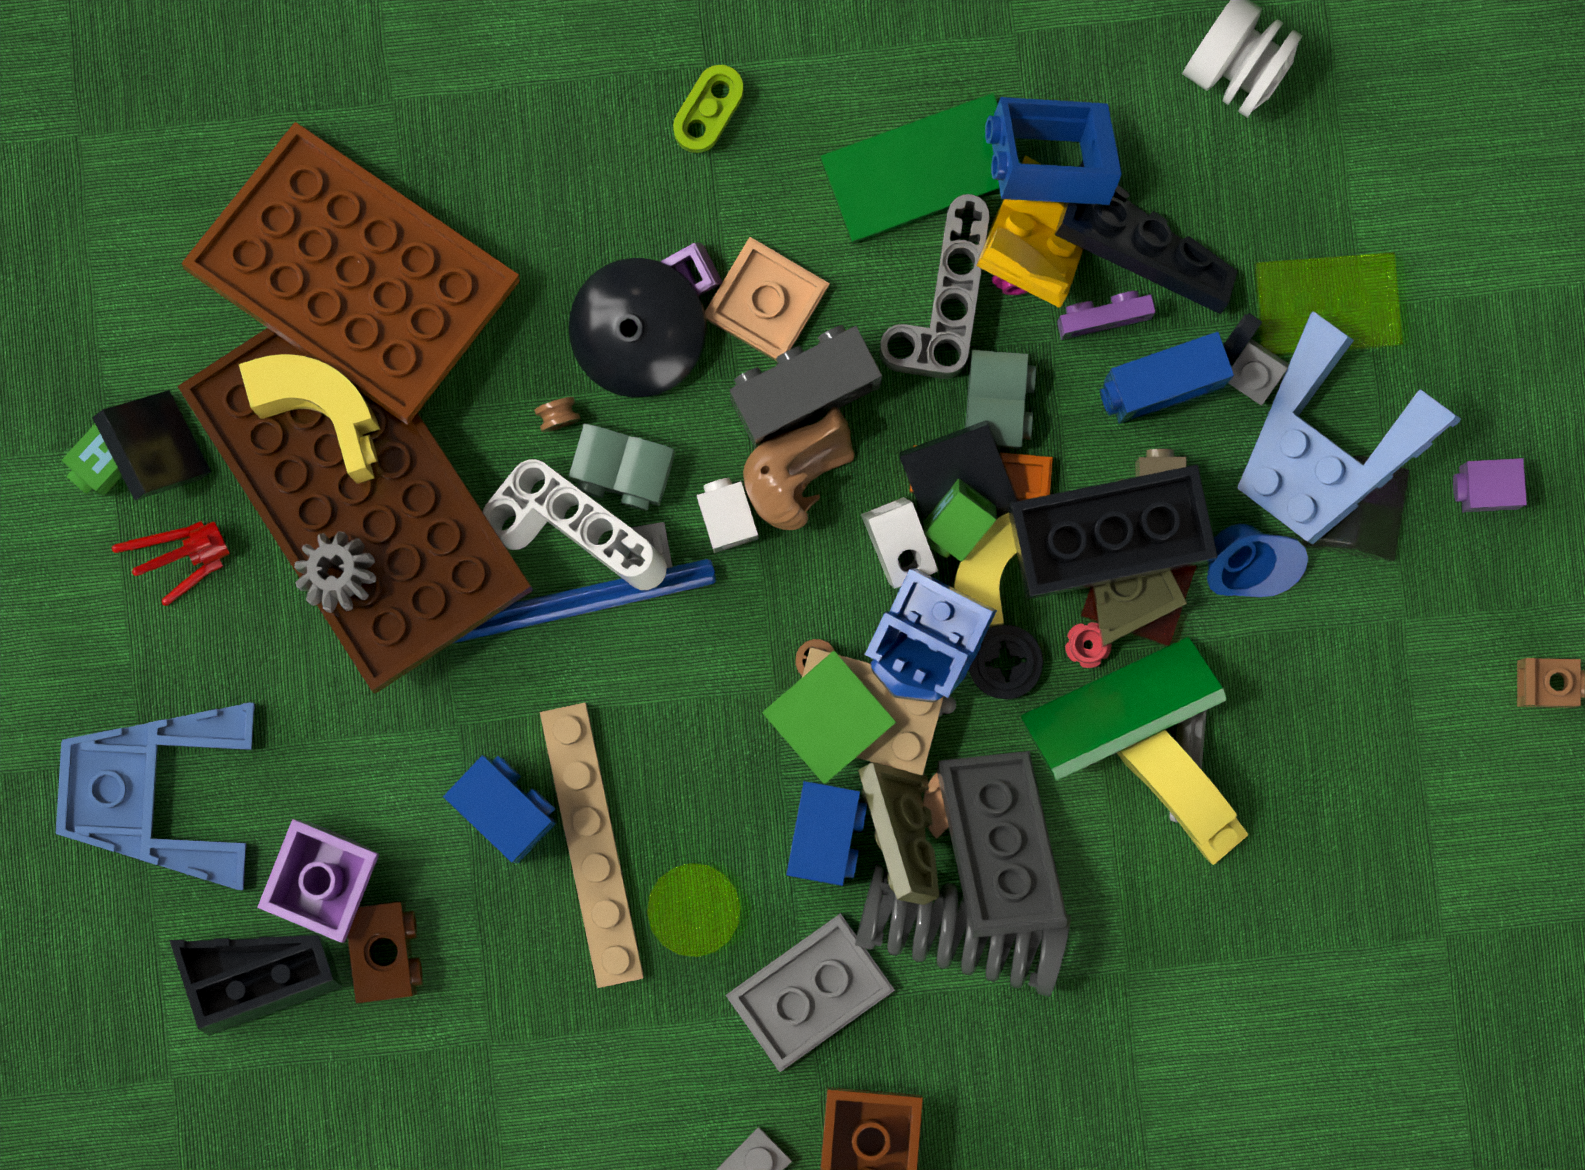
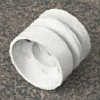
(1242, 55)

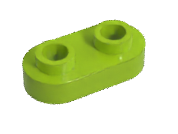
(707, 109)

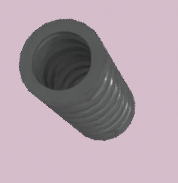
(953, 924)

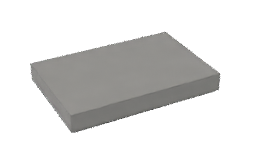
(809, 992)

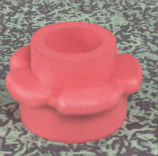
(1075, 647)

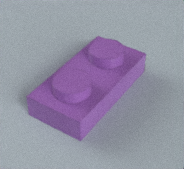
(1125, 310)

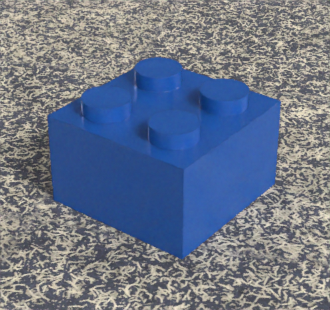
(500, 808)
(824, 834)

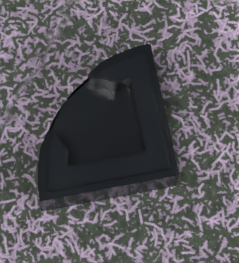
(1241, 336)

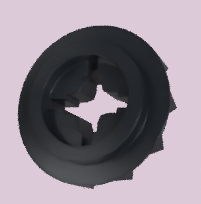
(1022, 677)

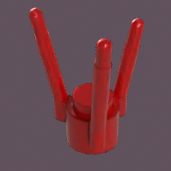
(203, 545)

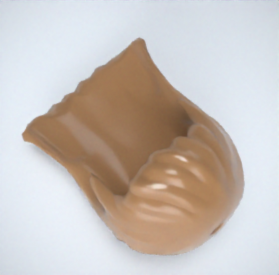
(788, 462)

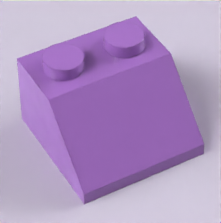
(318, 879)

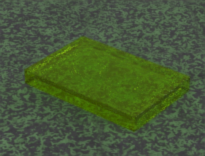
(1348, 291)

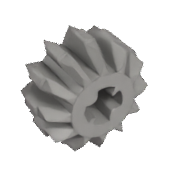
(326, 587)

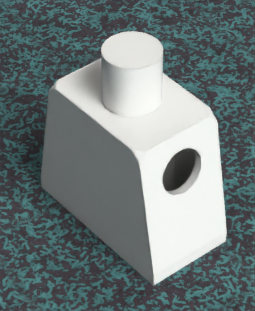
(894, 530)

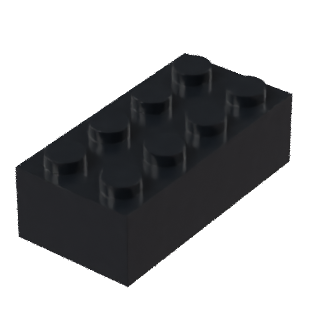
(1112, 532)

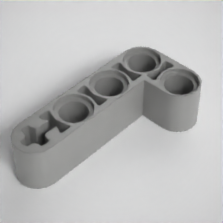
(947, 287)

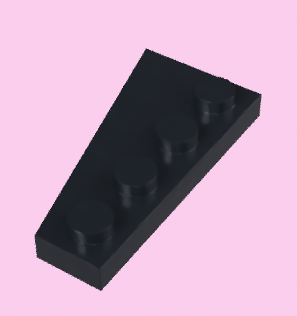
(1148, 249)

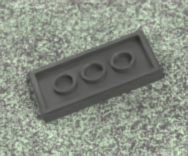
(1001, 844)

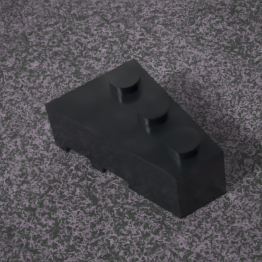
(251, 978)

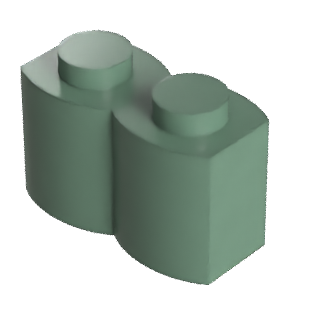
(998, 395)
(621, 466)

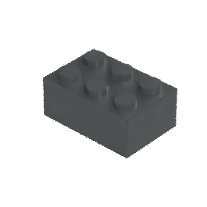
(805, 384)

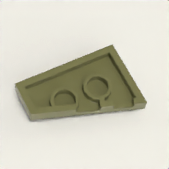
(1135, 603)
(900, 830)

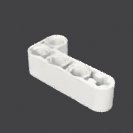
(583, 528)

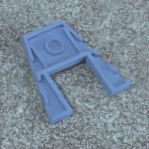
(1306, 475)
(111, 784)

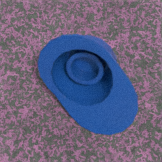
(1255, 562)

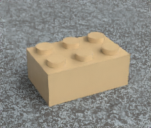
(910, 738)

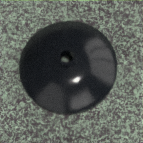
(668, 323)

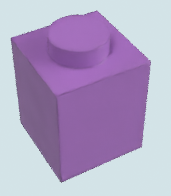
(1490, 485)

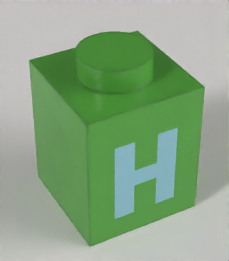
(92, 464)
(959, 521)

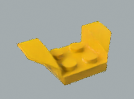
(1027, 251)

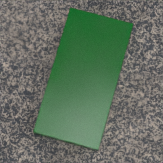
(912, 169)
(1123, 708)

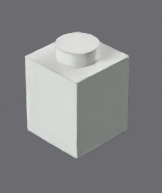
(726, 514)

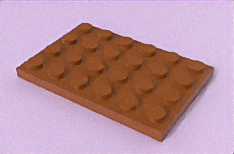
(351, 272)

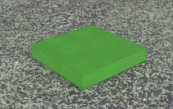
(829, 717)

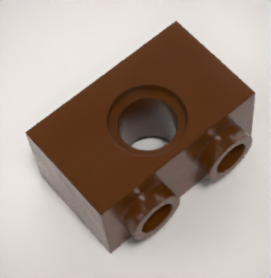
(370, 978)

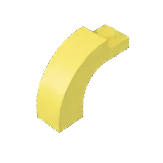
(300, 382)
(982, 568)
(1186, 794)

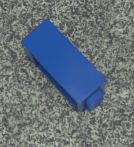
(1056, 121)
(1166, 378)

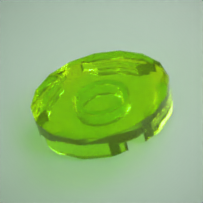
(693, 910)

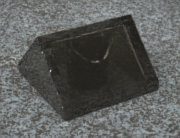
(1373, 525)

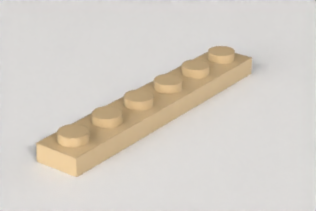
(591, 845)

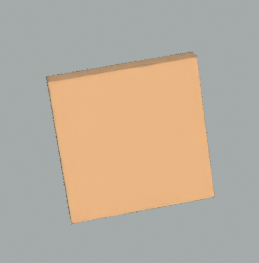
(766, 300)

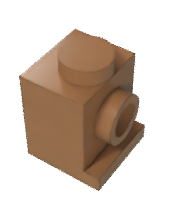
(1535, 687)

